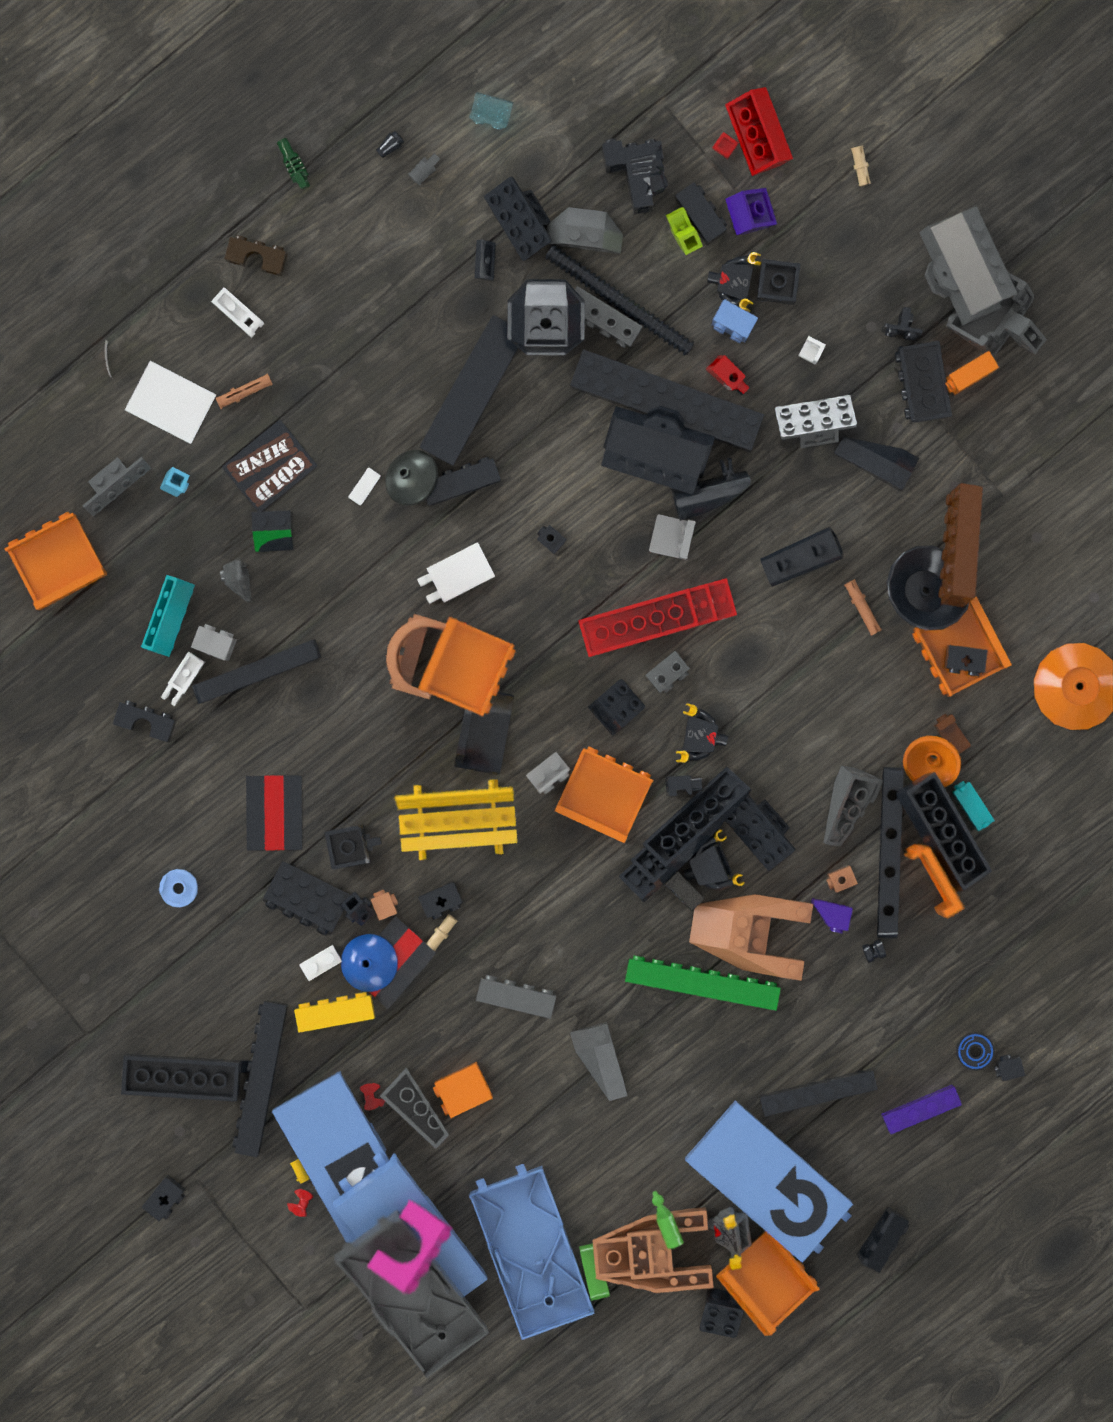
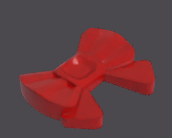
(371, 1102)
(300, 1208)

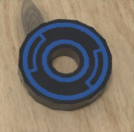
(986, 1051)

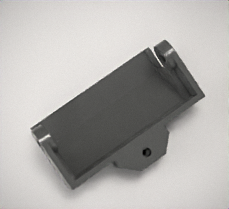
(966, 266)

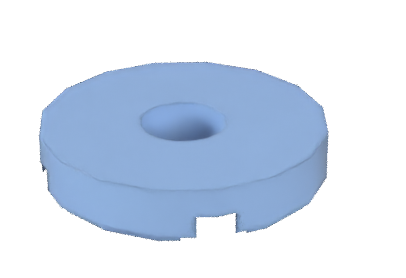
(168, 893)

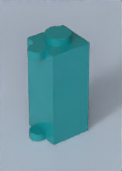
(972, 805)

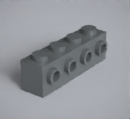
(609, 320)
(516, 997)

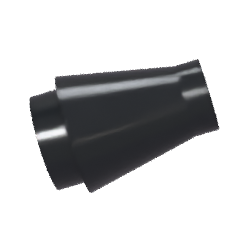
(390, 144)

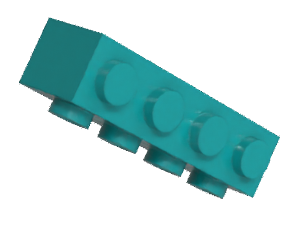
(168, 615)

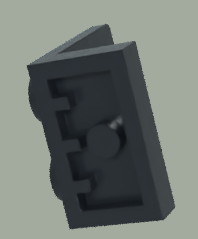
(616, 707)

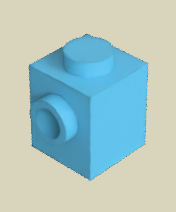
(175, 482)

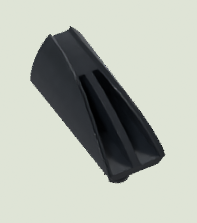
(711, 493)
(802, 556)

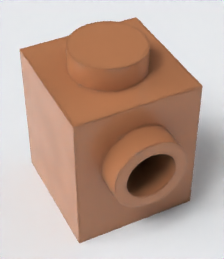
(841, 879)
(384, 904)

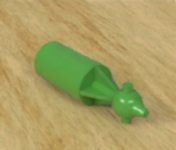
(666, 1223)

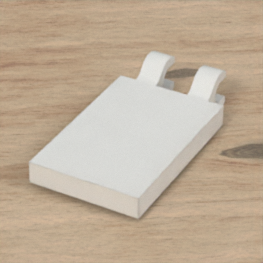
(457, 574)

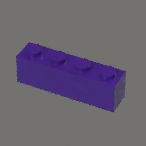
(921, 1109)

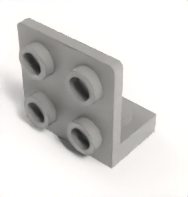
(672, 537)
(548, 772)

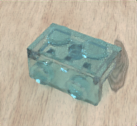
(491, 110)

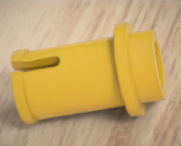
(299, 1171)

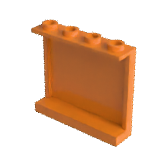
(55, 560)
(970, 631)
(467, 667)
(604, 794)
(951, 902)
(768, 1283)

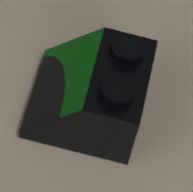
(272, 531)

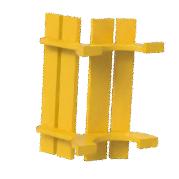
(457, 820)

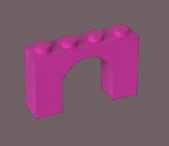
(433, 1234)

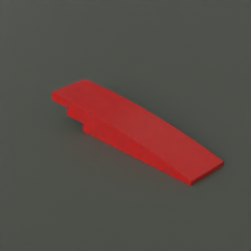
(657, 617)

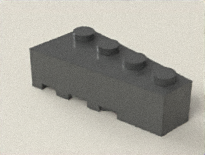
(414, 1108)

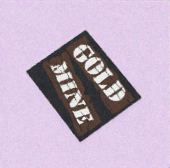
(269, 466)

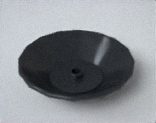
(908, 576)

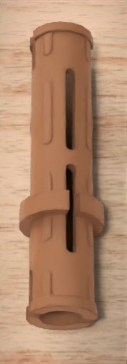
(243, 391)
(862, 606)

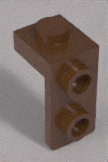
(951, 732)

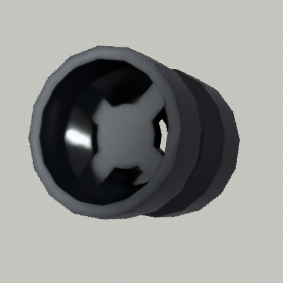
(877, 947)

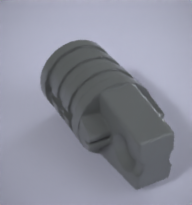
(423, 169)

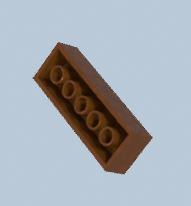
(961, 545)

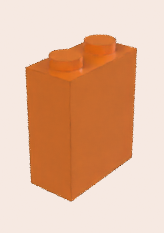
(971, 373)
(462, 1090)

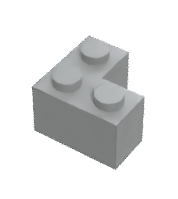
(214, 643)

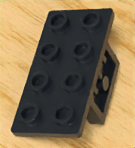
(520, 217)
(761, 831)

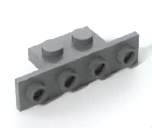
(112, 482)

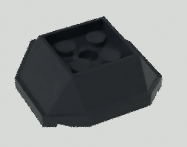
(550, 300)

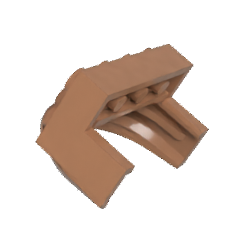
(403, 667)

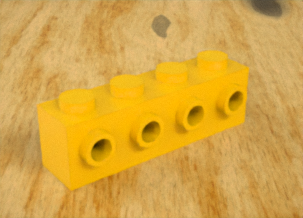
(334, 1013)

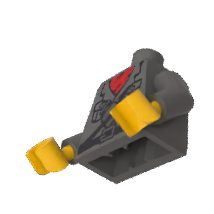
(732, 1232)

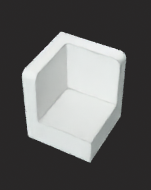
(812, 350)

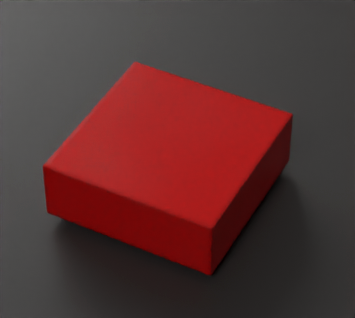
(725, 145)

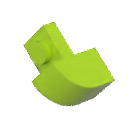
(683, 231)

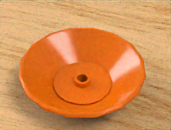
(1057, 690)

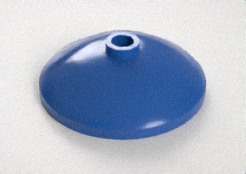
(382, 962)

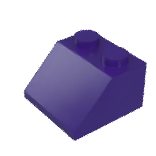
(751, 211)
(834, 915)

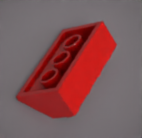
(759, 131)

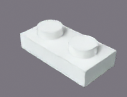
(320, 963)

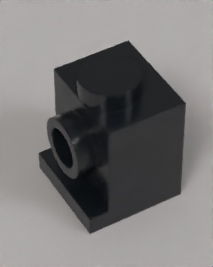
(552, 546)

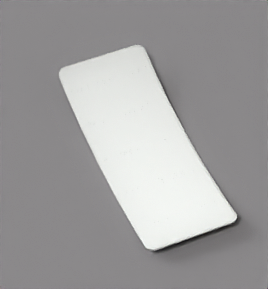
(364, 486)

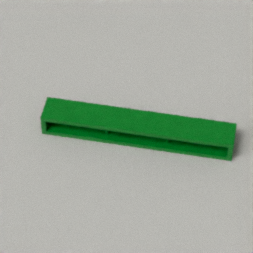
(702, 984)

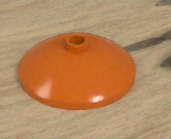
(918, 759)

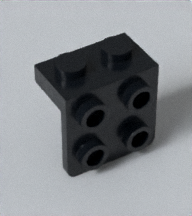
(721, 1314)

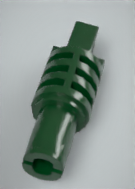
(293, 164)

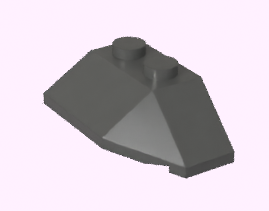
(585, 231)

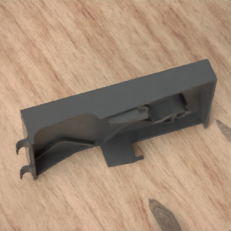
(430, 1322)

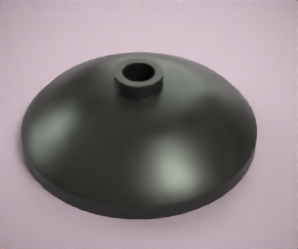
(417, 482)

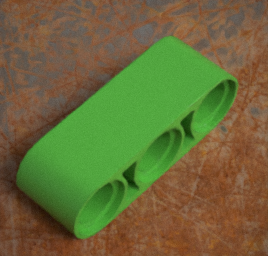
(597, 1288)

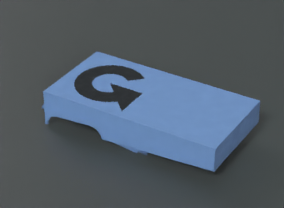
(769, 1181)

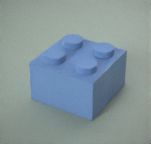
(734, 321)

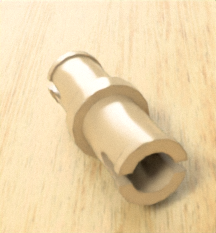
(861, 166)
(441, 932)

